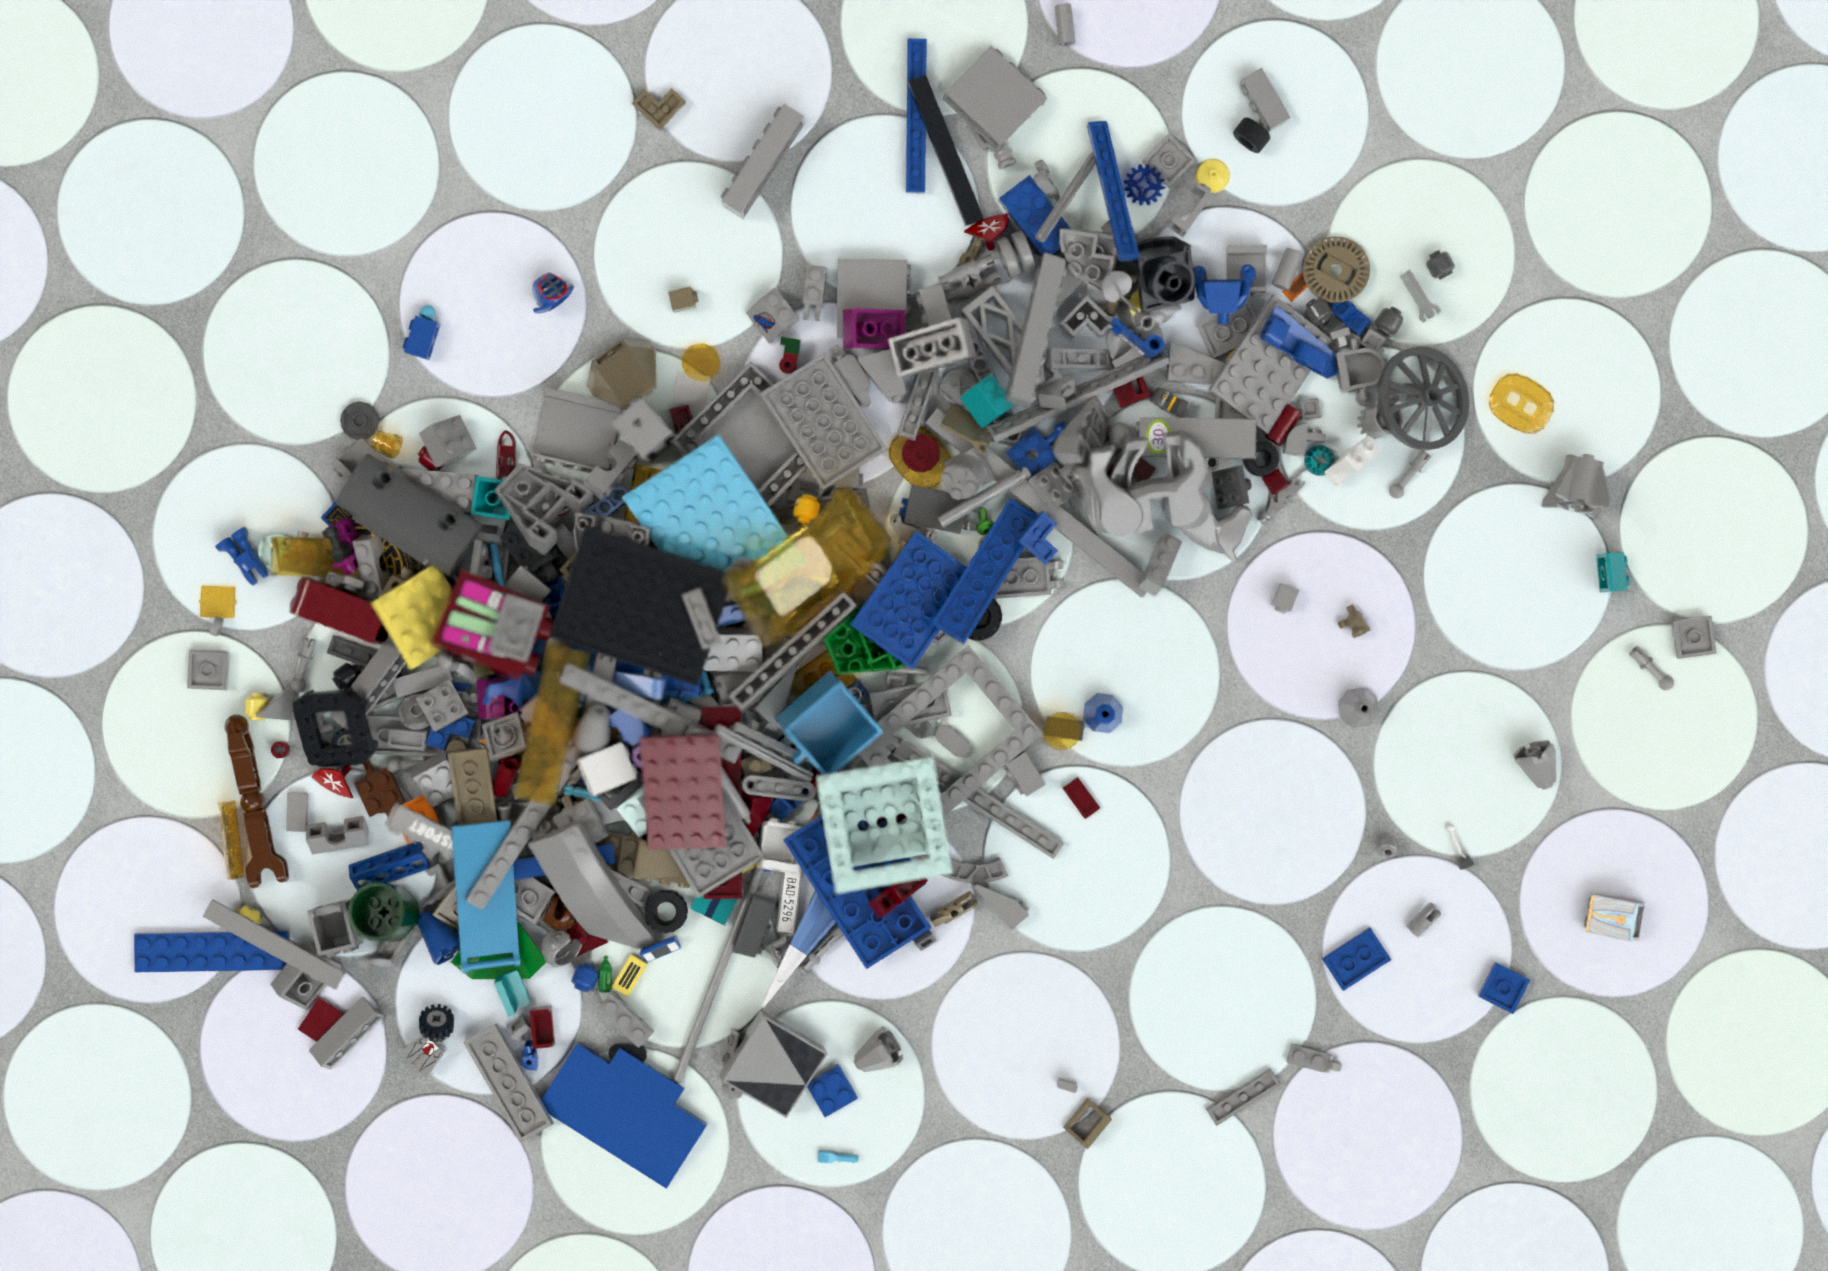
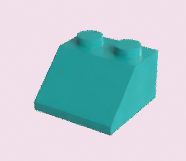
(986, 401)
(486, 501)
(1612, 572)

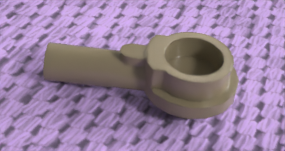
(967, 256)

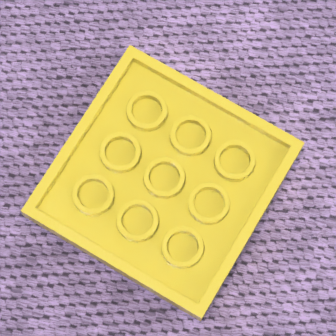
(414, 612)

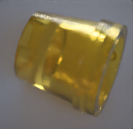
(387, 444)

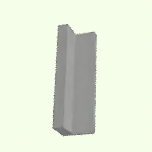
(345, 1033)

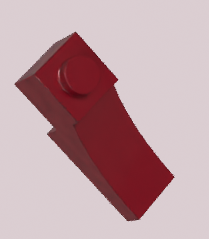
(894, 895)

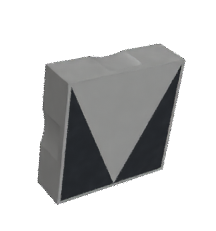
(773, 1064)

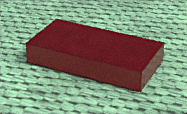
(1081, 798)

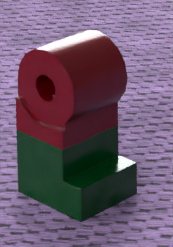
(790, 357)

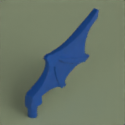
(517, 691)

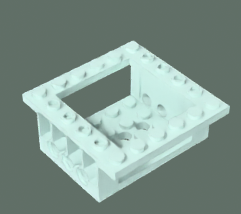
(876, 793)

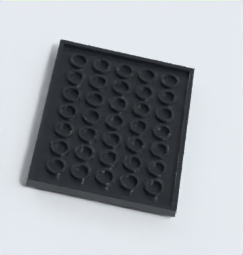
(631, 605)

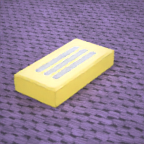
(629, 975)

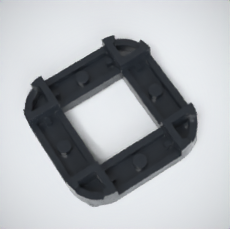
(336, 700)

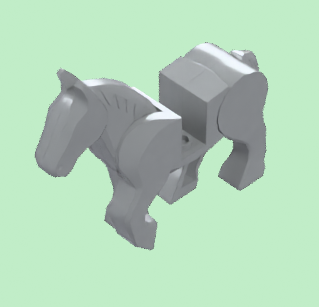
(1124, 507)

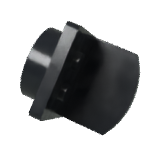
(1164, 273)

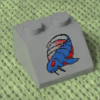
(772, 315)

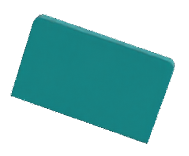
(512, 991)

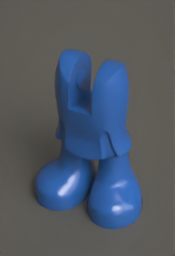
(246, 560)

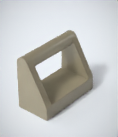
(1096, 1129)

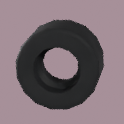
(1251, 135)
(1273, 460)

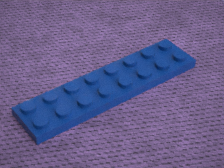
(984, 573)
(201, 953)

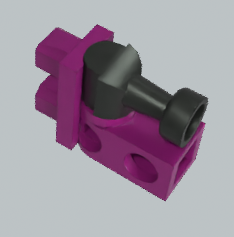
(341, 538)

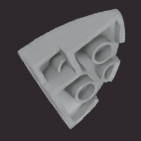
(1089, 255)

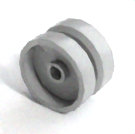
(1013, 255)

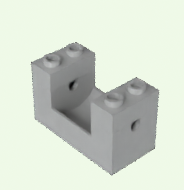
(643, 429)

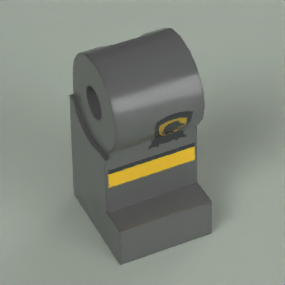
(1169, 402)

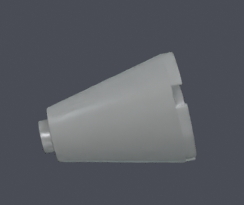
(593, 730)

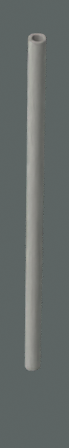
(717, 976)

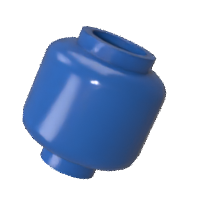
(585, 977)

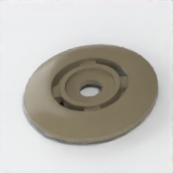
(1340, 252)

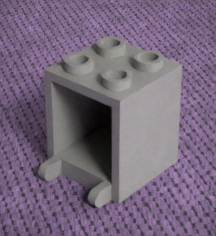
(332, 922)

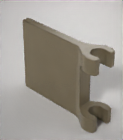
(964, 425)

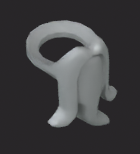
(775, 947)

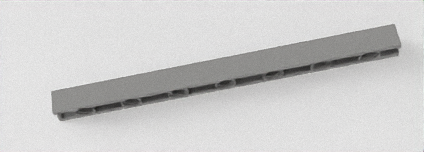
(1066, 523)

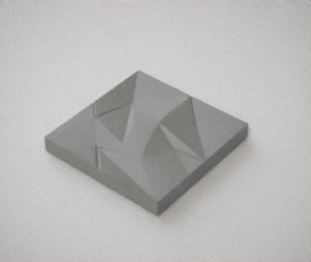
(749, 432)

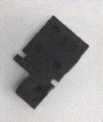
(530, 557)

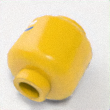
(806, 508)

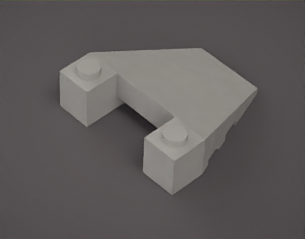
(1083, 433)
(537, 499)

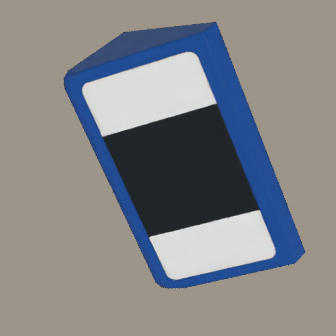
(660, 949)

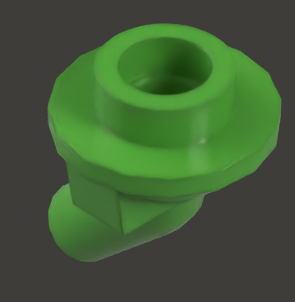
(984, 525)

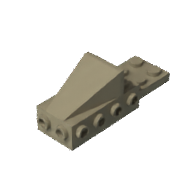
(636, 860)

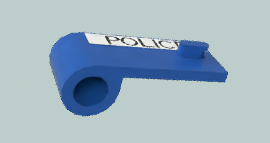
(1149, 348)

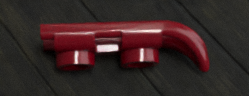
(505, 452)

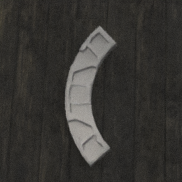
(974, 872)

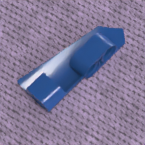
(1299, 343)

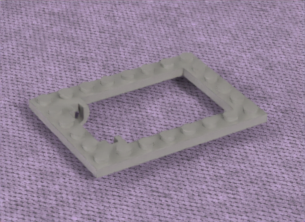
(965, 661)

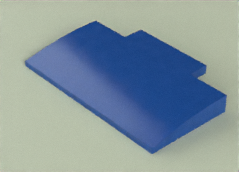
(868, 935)
(625, 1110)

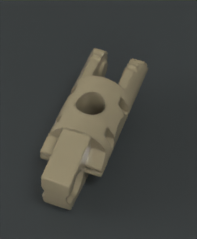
(953, 909)

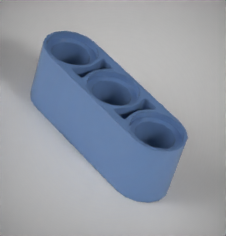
(614, 503)
(639, 684)

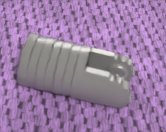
(1423, 920)

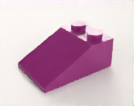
(871, 327)

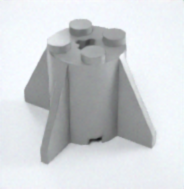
(1580, 486)

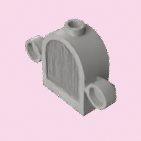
(1358, 369)

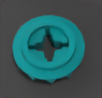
(1316, 451)

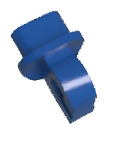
(529, 1054)

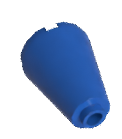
(439, 938)

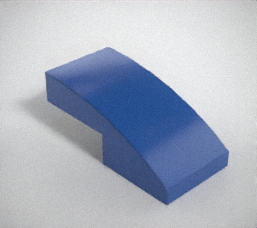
(1351, 317)
(782, 807)

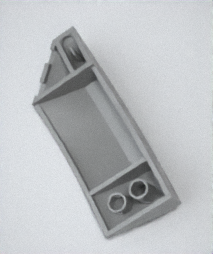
(590, 887)

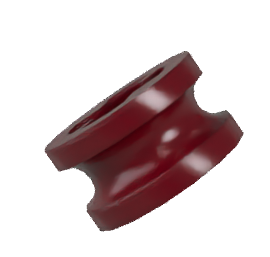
(282, 744)

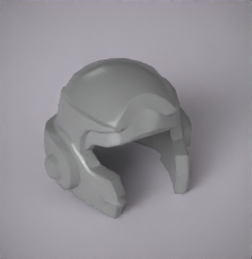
(558, 949)

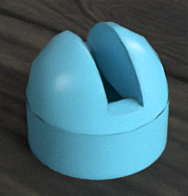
(427, 312)

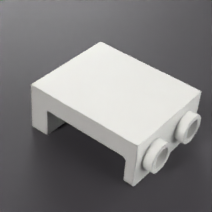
(1352, 460)
(607, 769)
(773, 847)

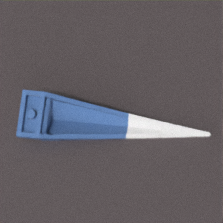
(809, 932)

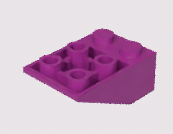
(499, 706)

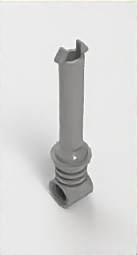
(728, 787)

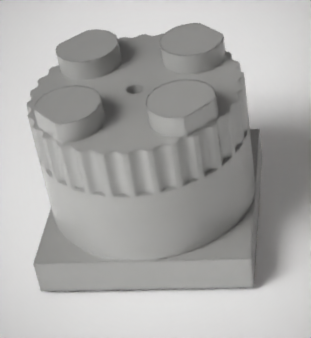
(965, 474)

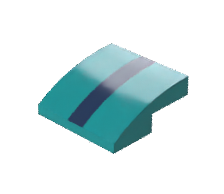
(715, 909)

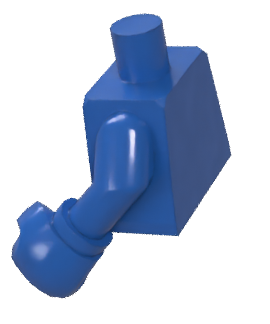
(1223, 295)

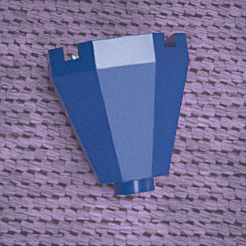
(1093, 713)

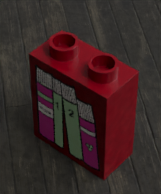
(471, 622)

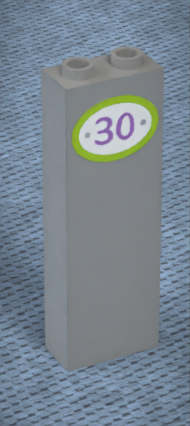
(1213, 436)

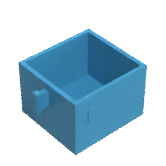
(828, 725)

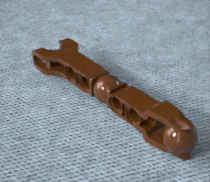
(252, 802)

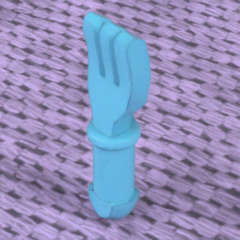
(830, 1157)

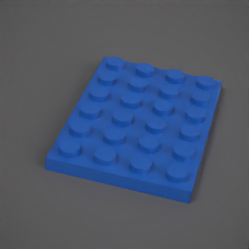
(908, 600)

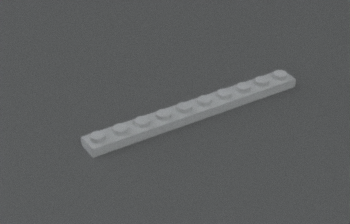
(1084, 392)
(637, 706)
(988, 805)
(516, 840)

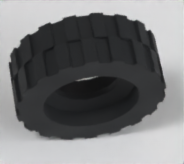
(651, 911)

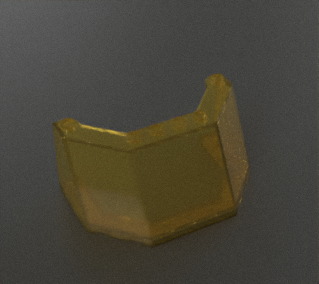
(809, 568)

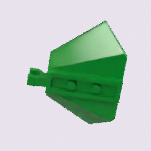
(530, 960)

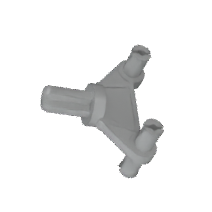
(904, 531)

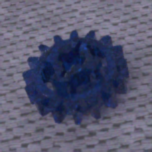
(1141, 197)

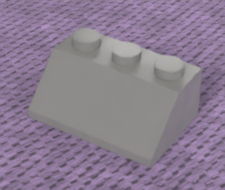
(296, 985)

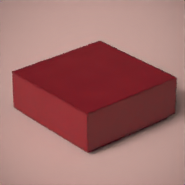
(1275, 482)

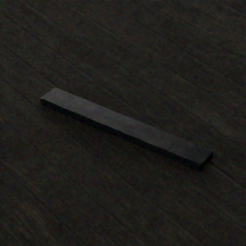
(945, 150)

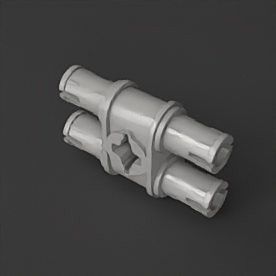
(961, 275)

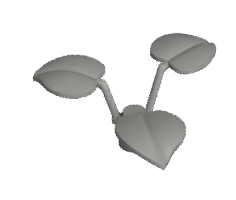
(1116, 285)

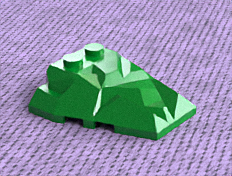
(854, 652)

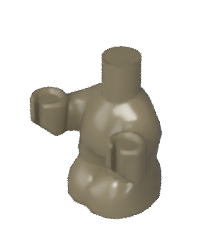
(1355, 621)

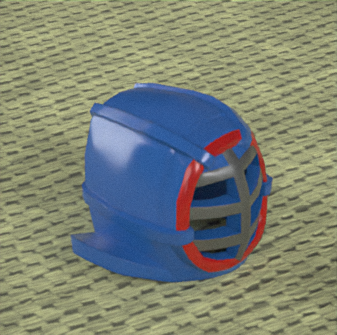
(550, 292)

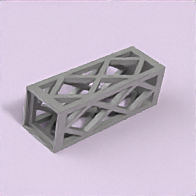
(1004, 312)

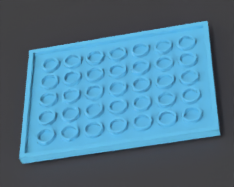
(706, 509)

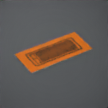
(1297, 287)

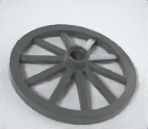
(1422, 399)

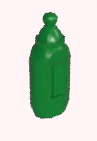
(605, 976)

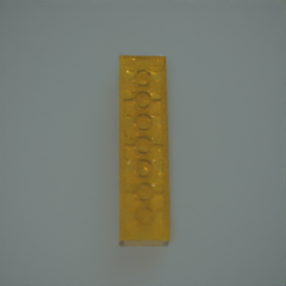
(550, 728)

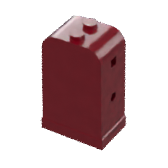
(338, 610)

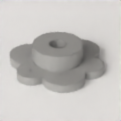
(727, 1089)

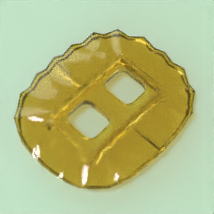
(1514, 415)
(926, 479)

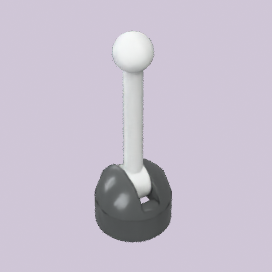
(1464, 861)

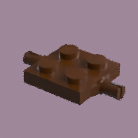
(378, 790)

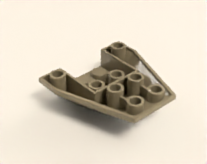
(623, 372)

